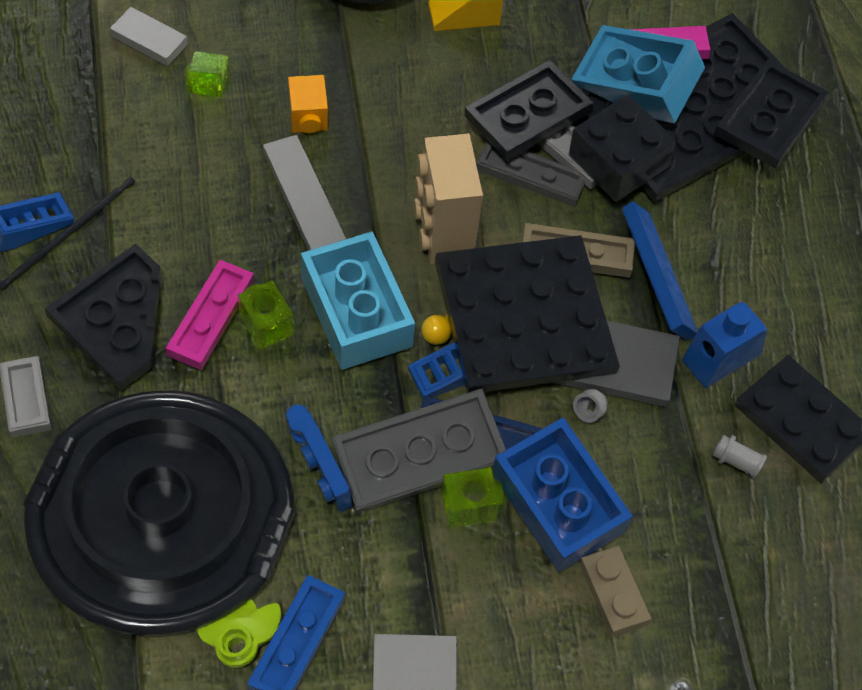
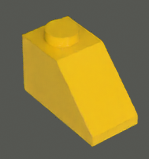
(464, 13)

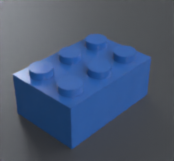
(561, 494)

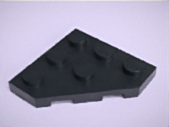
(114, 316)

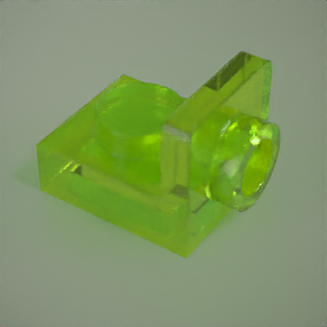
(207, 74)

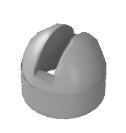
(584, 402)

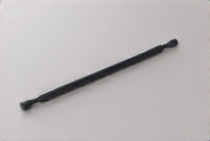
(67, 232)

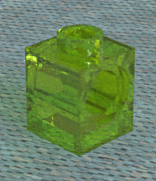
(268, 327)
(462, 511)

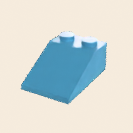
(646, 66)

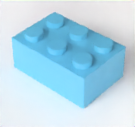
(357, 300)

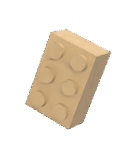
(447, 195)

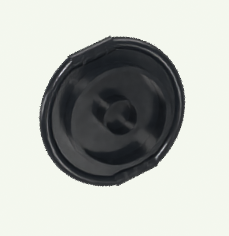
(158, 513)

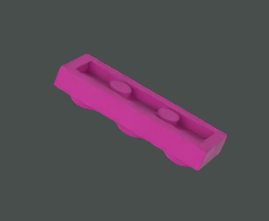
(209, 315)

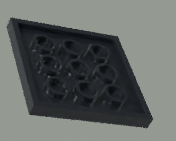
(525, 314)

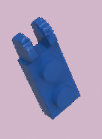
(318, 455)

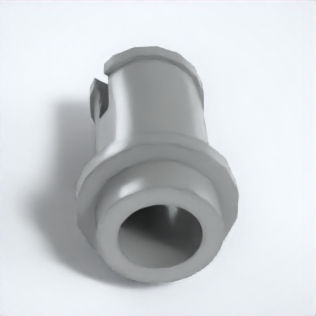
(739, 456)

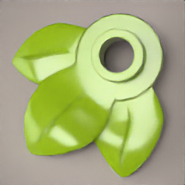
(243, 626)

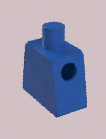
(735, 339)

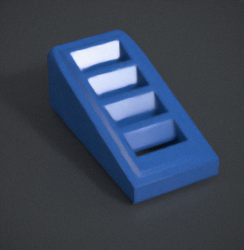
(20, 234)
(433, 361)

